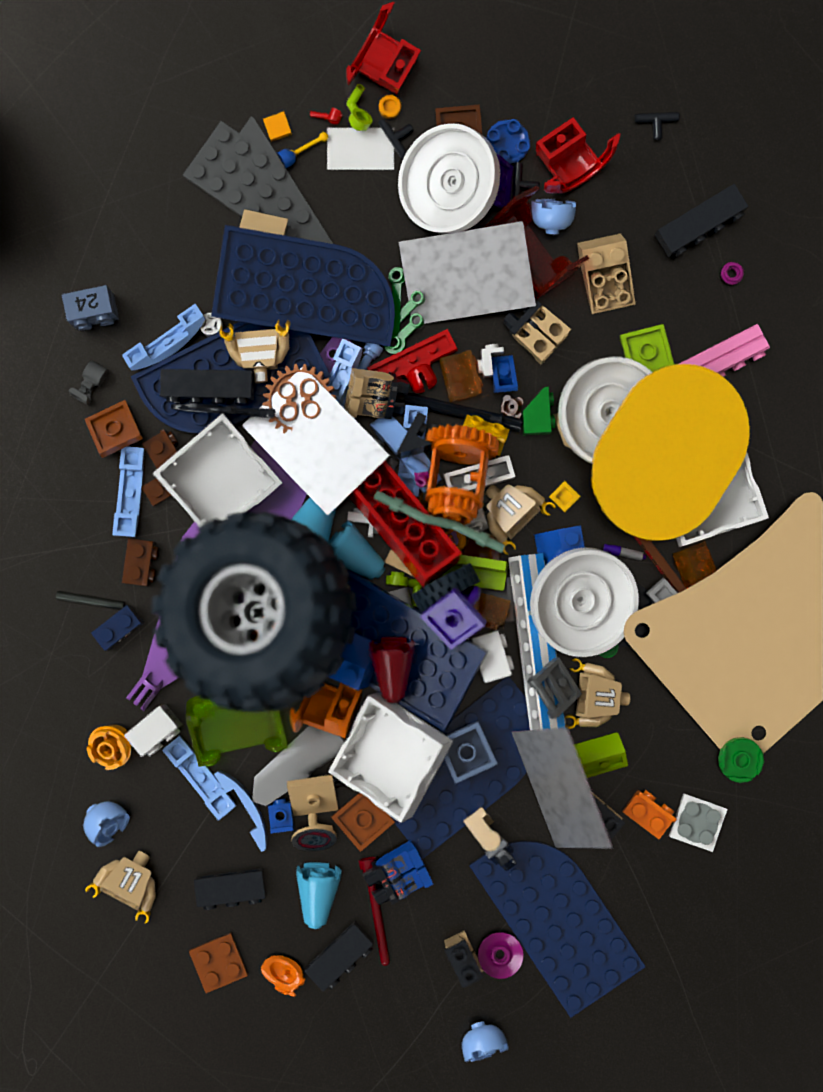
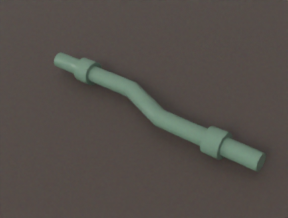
(480, 537)

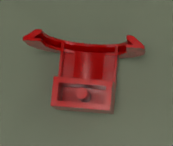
(383, 57)
(570, 157)

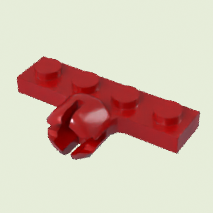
(416, 361)

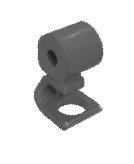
(93, 376)

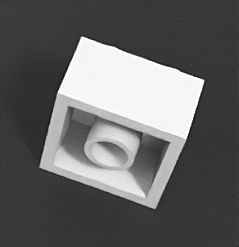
(496, 663)
(154, 729)

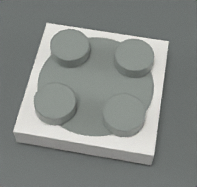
(698, 822)

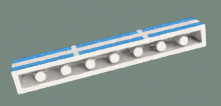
(534, 650)

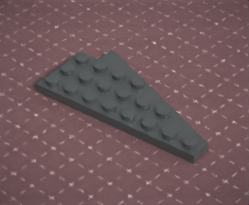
(248, 175)

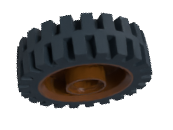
(459, 579)

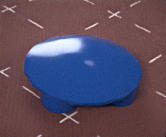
(509, 140)

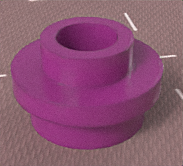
(736, 268)

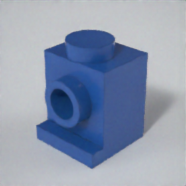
(285, 824)

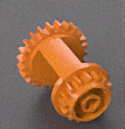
(459, 446)

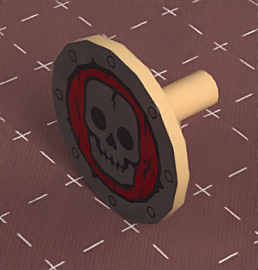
(314, 837)

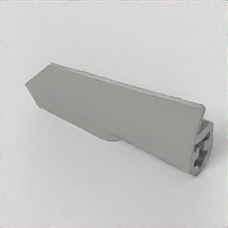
(298, 761)

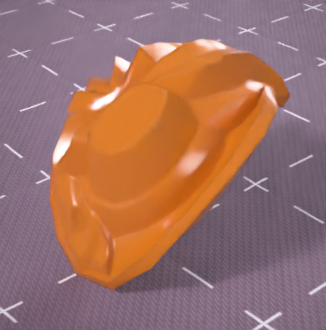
(283, 973)

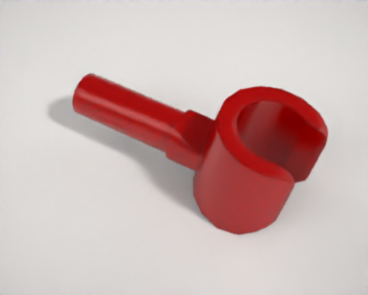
(333, 117)

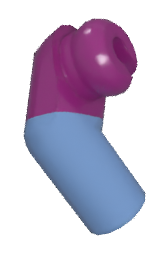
(421, 471)

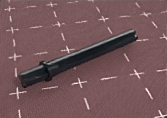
(461, 411)

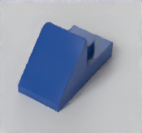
(504, 374)

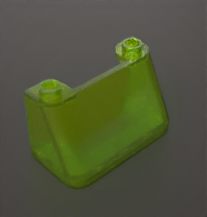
(225, 730)

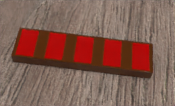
(661, 564)

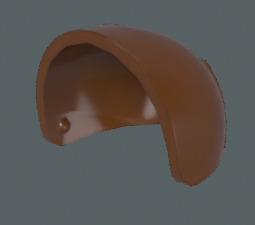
(475, 550)

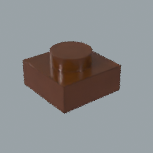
(156, 492)

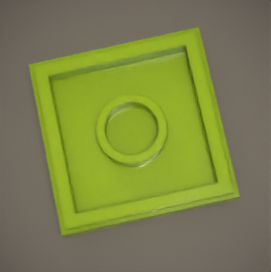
(648, 347)

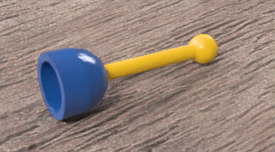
(288, 156)

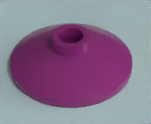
(500, 967)

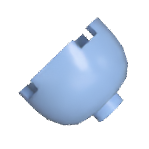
(553, 214)
(104, 821)
(483, 1042)

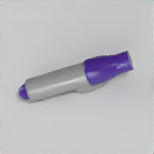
(624, 552)

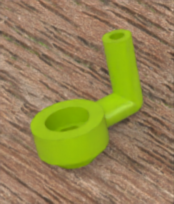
(359, 118)
(397, 579)

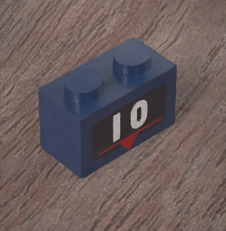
(117, 628)

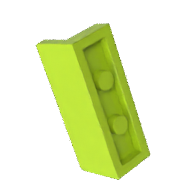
(489, 571)
(601, 755)

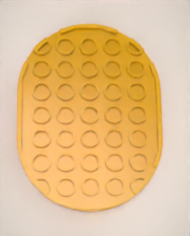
(670, 452)

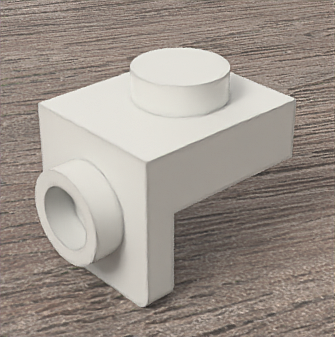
(485, 363)
(358, 517)

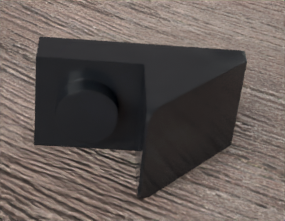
(412, 443)

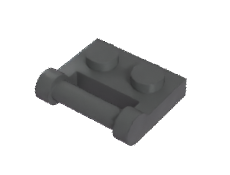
(560, 684)

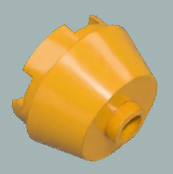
(109, 746)

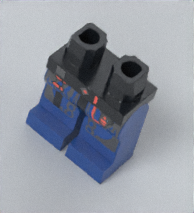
(398, 873)

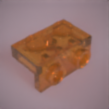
(461, 376)
(694, 564)
(493, 610)

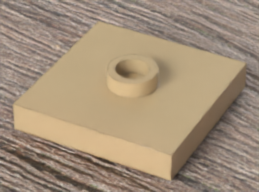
(312, 795)

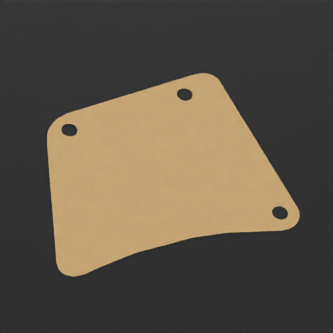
(747, 637)

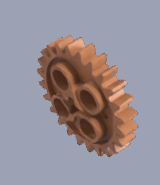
(283, 379)

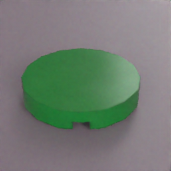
(741, 759)

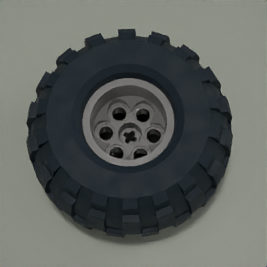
(202, 602)

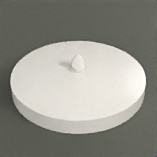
(449, 179)
(593, 399)
(583, 601)

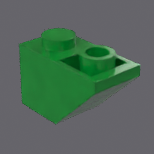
(537, 414)

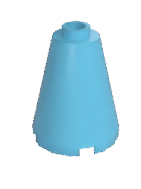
(315, 518)
(356, 552)
(317, 891)

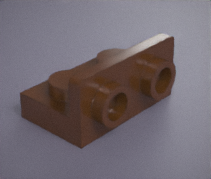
(161, 447)
(139, 562)

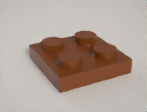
(113, 428)
(362, 821)
(218, 962)

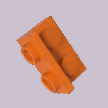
(649, 814)

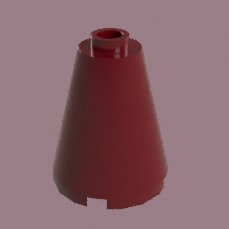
(392, 665)

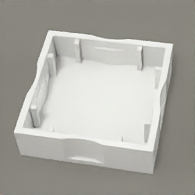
(217, 474)
(737, 508)
(390, 757)

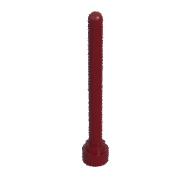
(365, 864)

